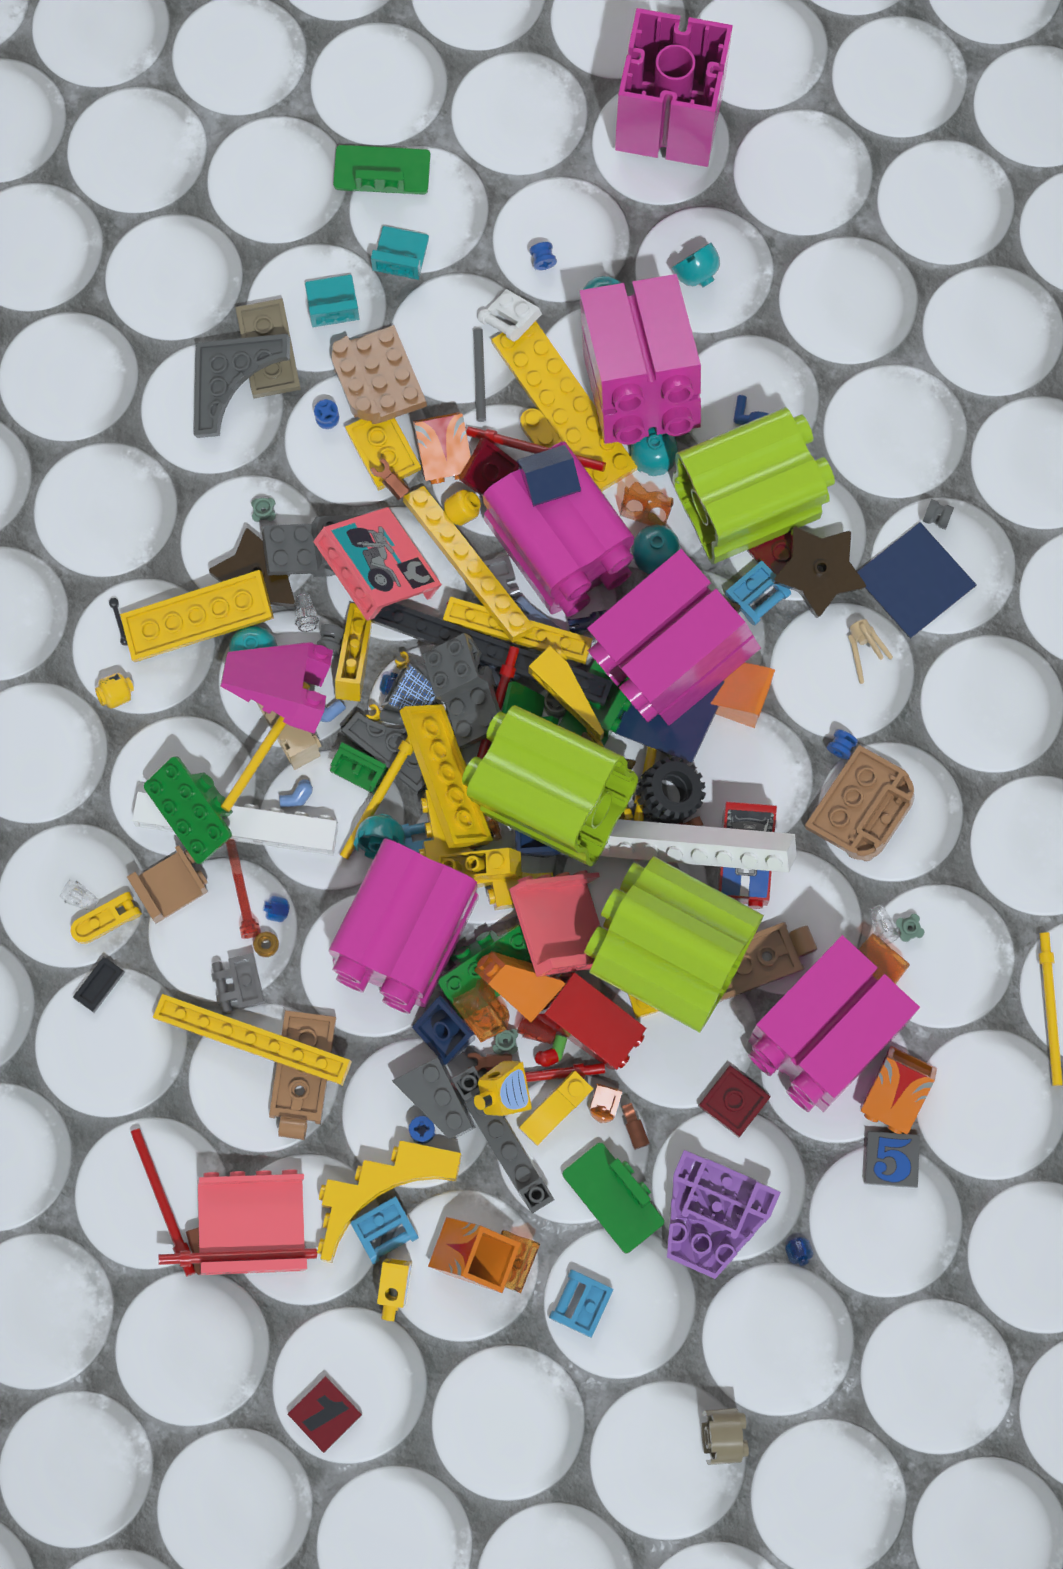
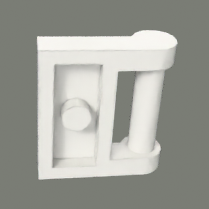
(513, 309)

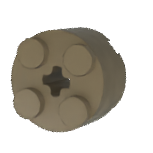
(724, 1436)

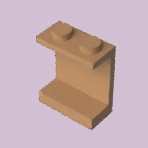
(169, 885)

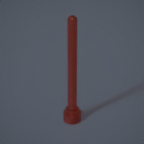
(249, 927)

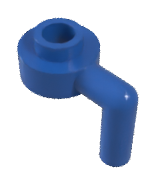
(739, 417)

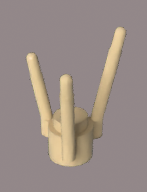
(865, 634)

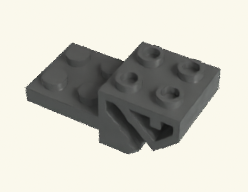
(292, 549)
(463, 687)

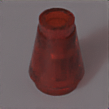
(536, 1030)

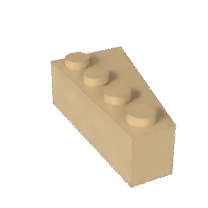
(297, 744)

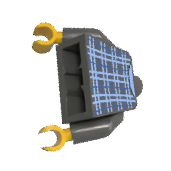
(410, 688)

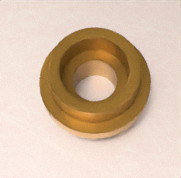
(266, 936)

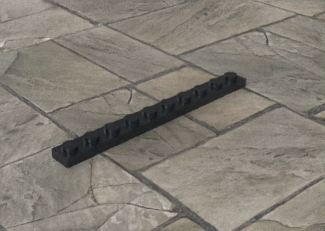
(493, 651)

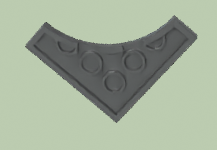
(223, 368)
(383, 746)

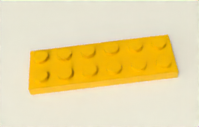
(197, 616)
(443, 773)

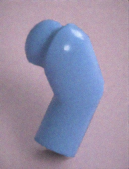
(332, 711)
(299, 796)

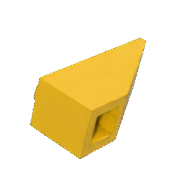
(486, 864)

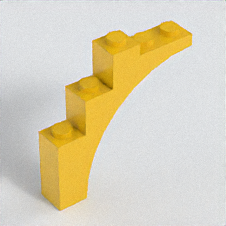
(499, 892)
(346, 1200)

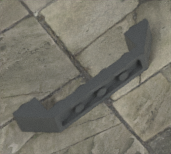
(504, 1145)

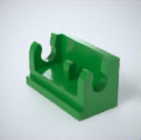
(358, 768)

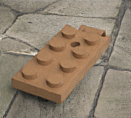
(785, 960)
(294, 1109)

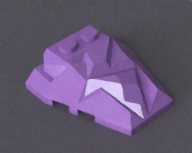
(714, 1213)

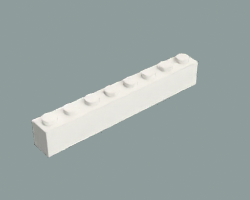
(258, 826)
(702, 845)

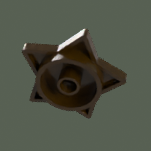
(251, 558)
(802, 572)

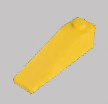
(353, 656)
(557, 678)

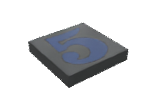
(892, 1159)

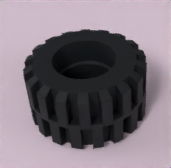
(683, 778)

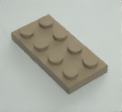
(265, 320)

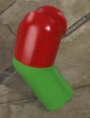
(553, 1054)

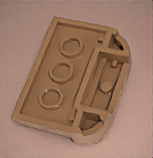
(377, 376)
(863, 805)

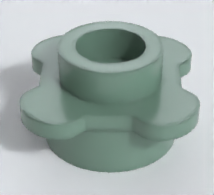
(260, 503)
(905, 933)
(510, 1047)

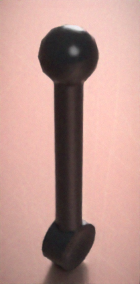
(113, 602)

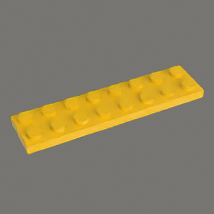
(563, 402)

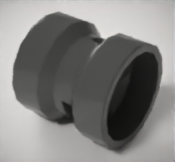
(932, 512)
(331, 637)
(553, 710)

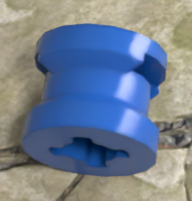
(543, 256)
(323, 409)
(842, 744)
(424, 1133)

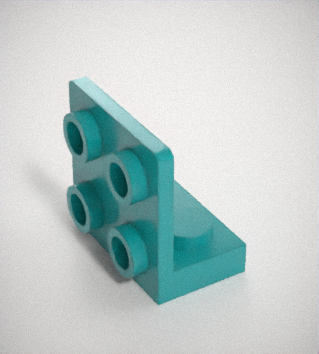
(400, 252)
(332, 300)

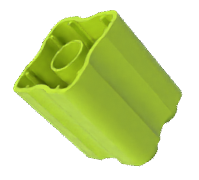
(752, 484)
(550, 784)
(671, 941)

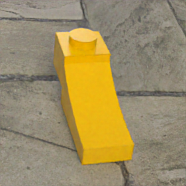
(555, 1107)

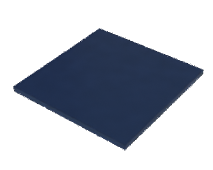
(915, 580)
(680, 738)

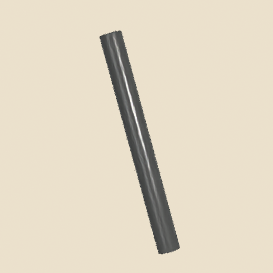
(479, 375)

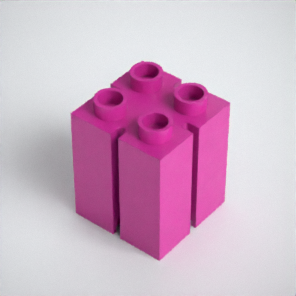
(672, 87)
(641, 359)
(671, 640)
(830, 1026)

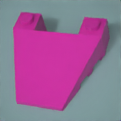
(276, 680)

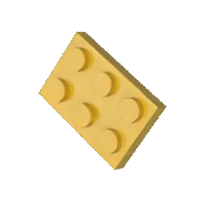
(386, 442)

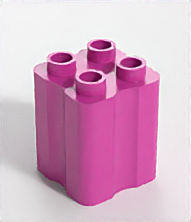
(563, 543)
(402, 926)

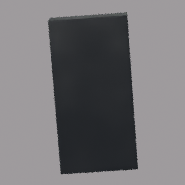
(98, 984)

